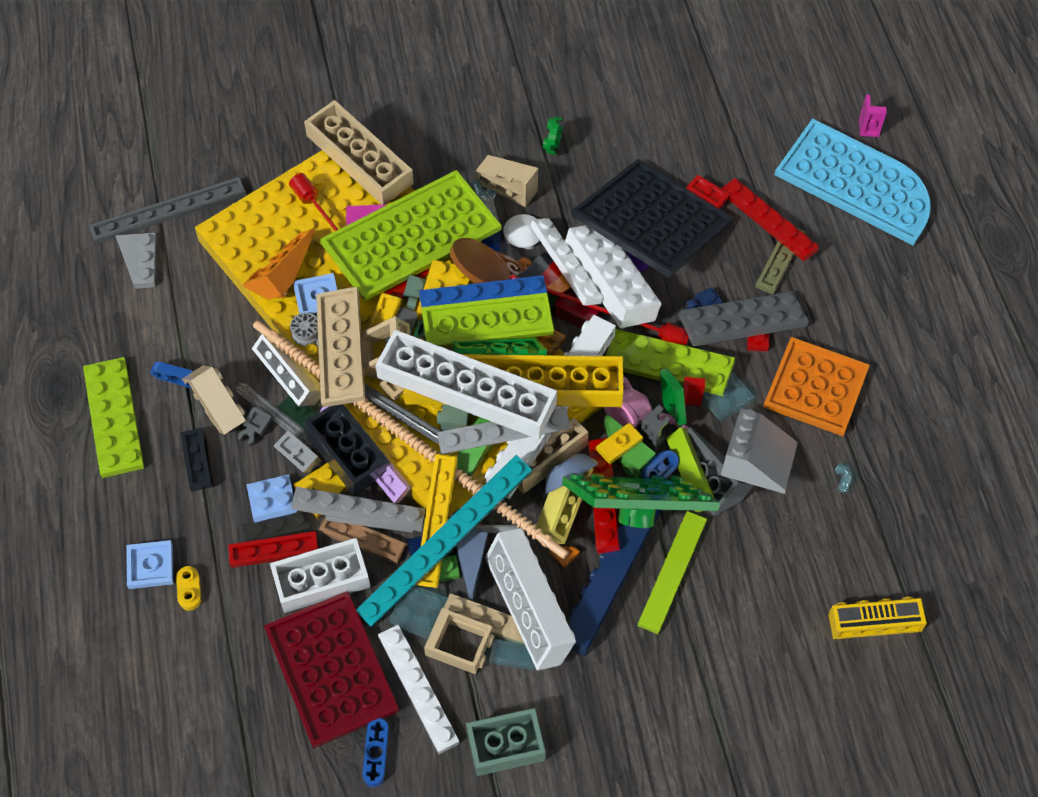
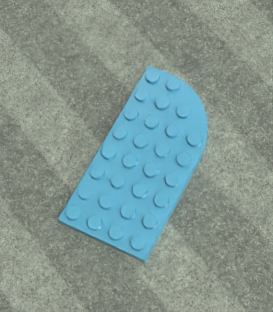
(858, 181)

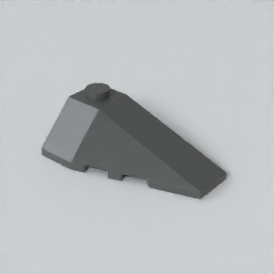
(724, 489)

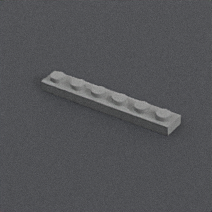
(494, 433)
(358, 509)

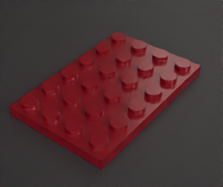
(330, 669)

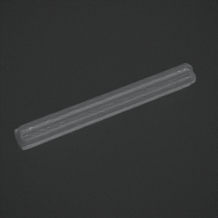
(277, 415)

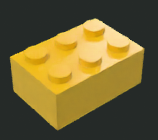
(443, 275)

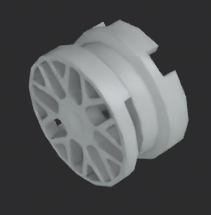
(304, 329)

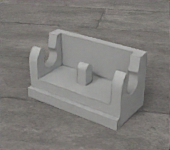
(298, 453)

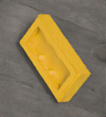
(386, 308)
(619, 443)

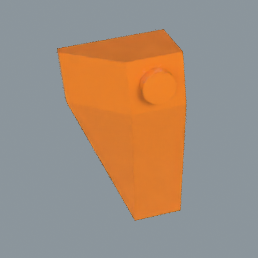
(283, 268)

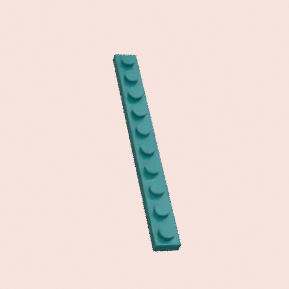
(444, 540)

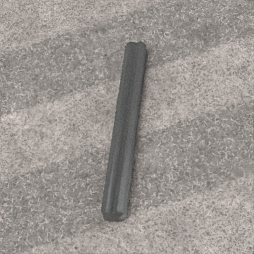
(401, 413)

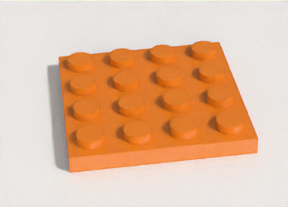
(816, 386)

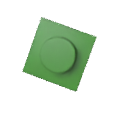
(449, 569)

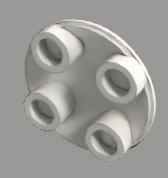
(519, 232)

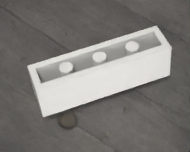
(294, 378)

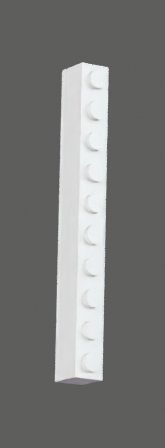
(593, 341)

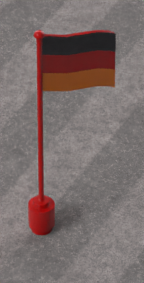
(558, 285)

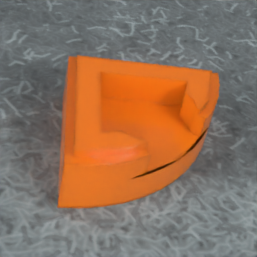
(573, 553)

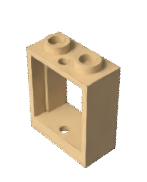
(377, 334)
(448, 617)

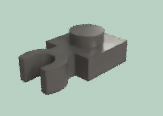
(255, 423)

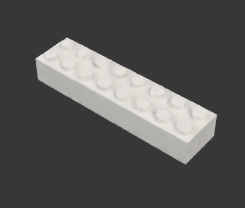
(466, 384)

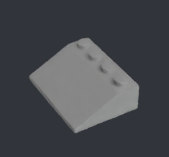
(759, 452)

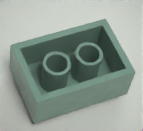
(505, 742)

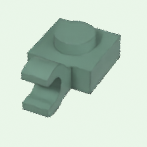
(412, 289)

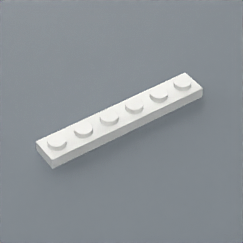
(566, 262)
(418, 689)

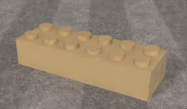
(359, 152)

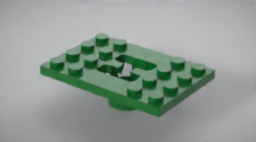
(636, 507)

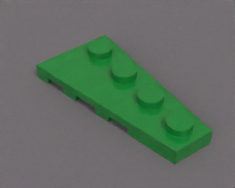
(508, 346)

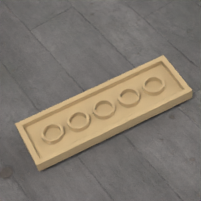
(340, 347)

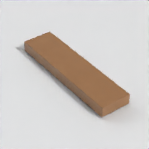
(368, 539)

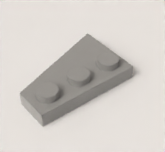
(140, 257)

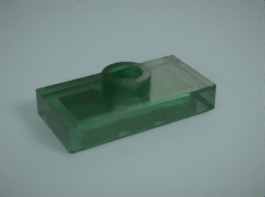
(295, 412)

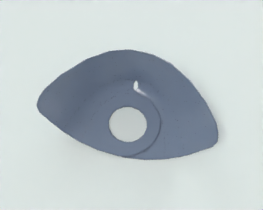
(576, 464)

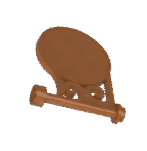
(484, 264)

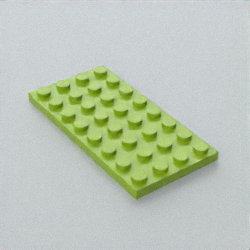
(409, 235)

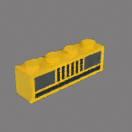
(877, 618)

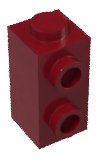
(574, 312)

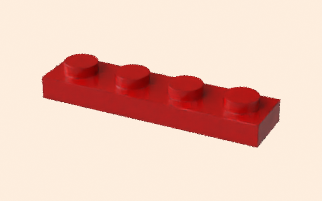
(271, 549)

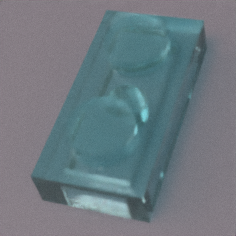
(511, 655)

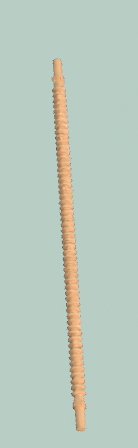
(386, 421)

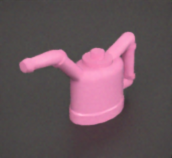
(634, 408)

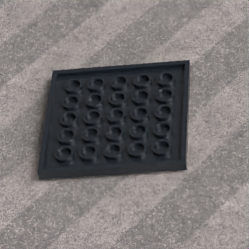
(652, 217)

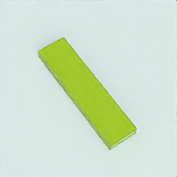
(688, 461)

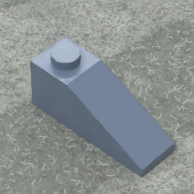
(471, 556)

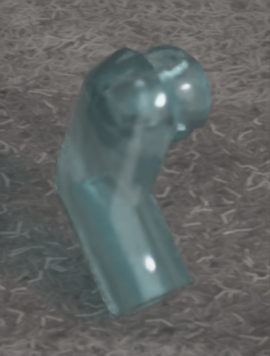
(477, 188)
(846, 477)

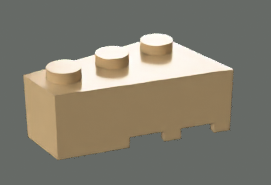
(509, 179)
(215, 398)

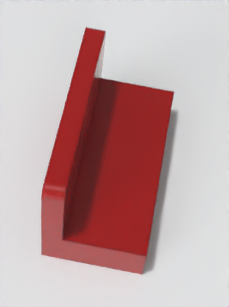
(693, 390)

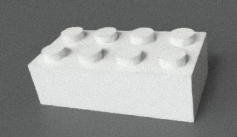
(320, 575)

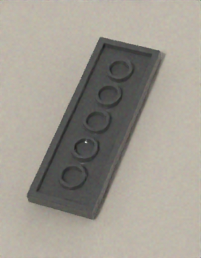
(743, 318)

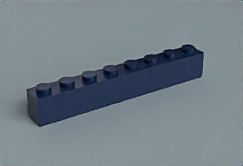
(605, 585)

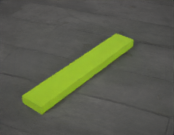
(672, 572)

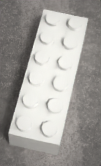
(615, 276)
(530, 599)

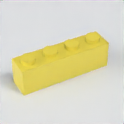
(559, 512)

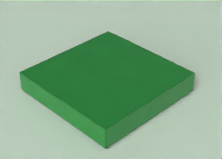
(673, 397)

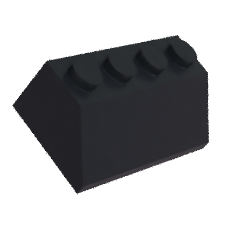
(346, 447)

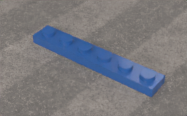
(482, 291)

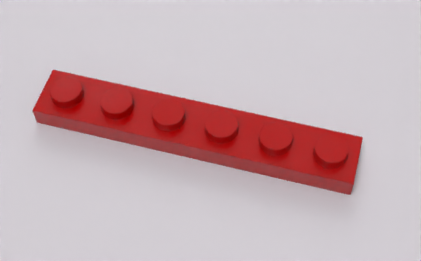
(770, 220)
(604, 518)

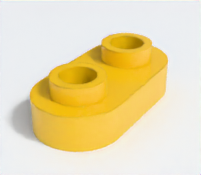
(187, 587)

